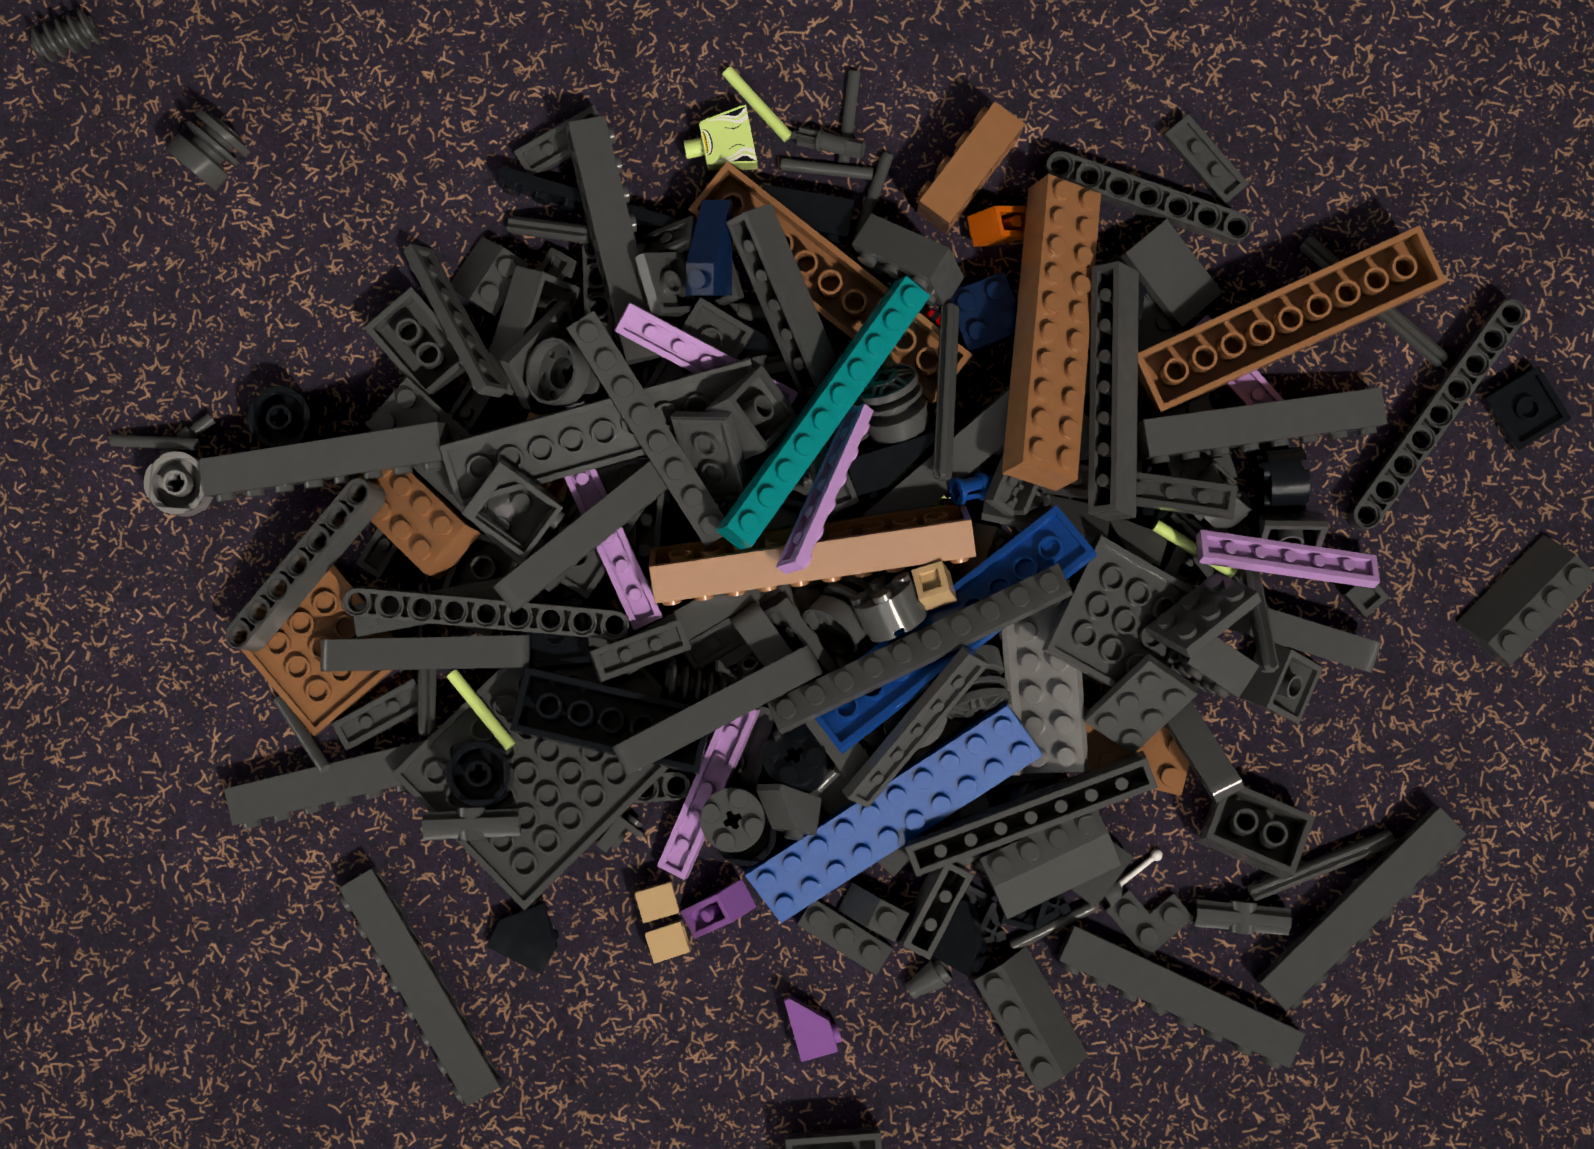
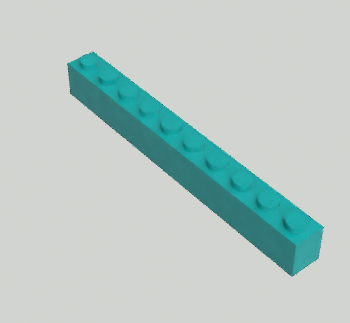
(822, 414)

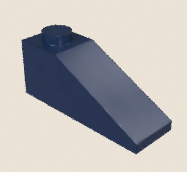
(711, 251)

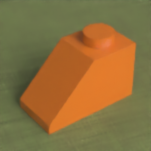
(997, 225)

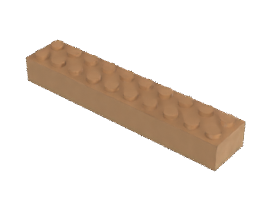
(837, 284)
(1288, 320)
(1051, 334)
(845, 549)

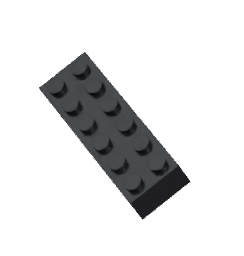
(595, 716)

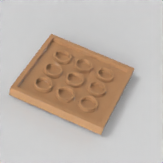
(293, 656)

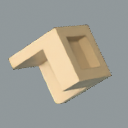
(934, 585)
(657, 901)
(668, 941)

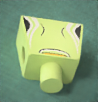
(723, 140)

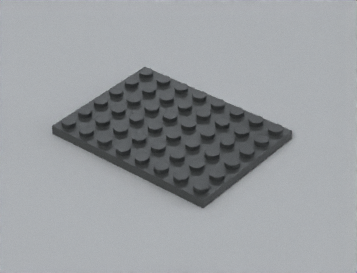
(561, 789)

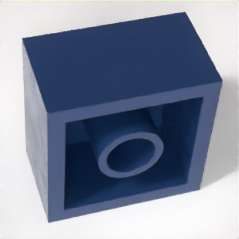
(986, 313)

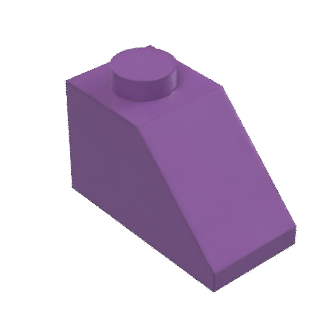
(718, 909)
(811, 1030)

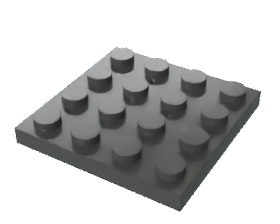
(1107, 616)

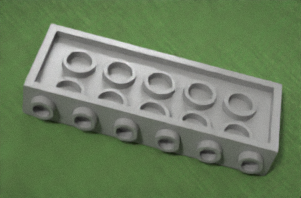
(1045, 694)

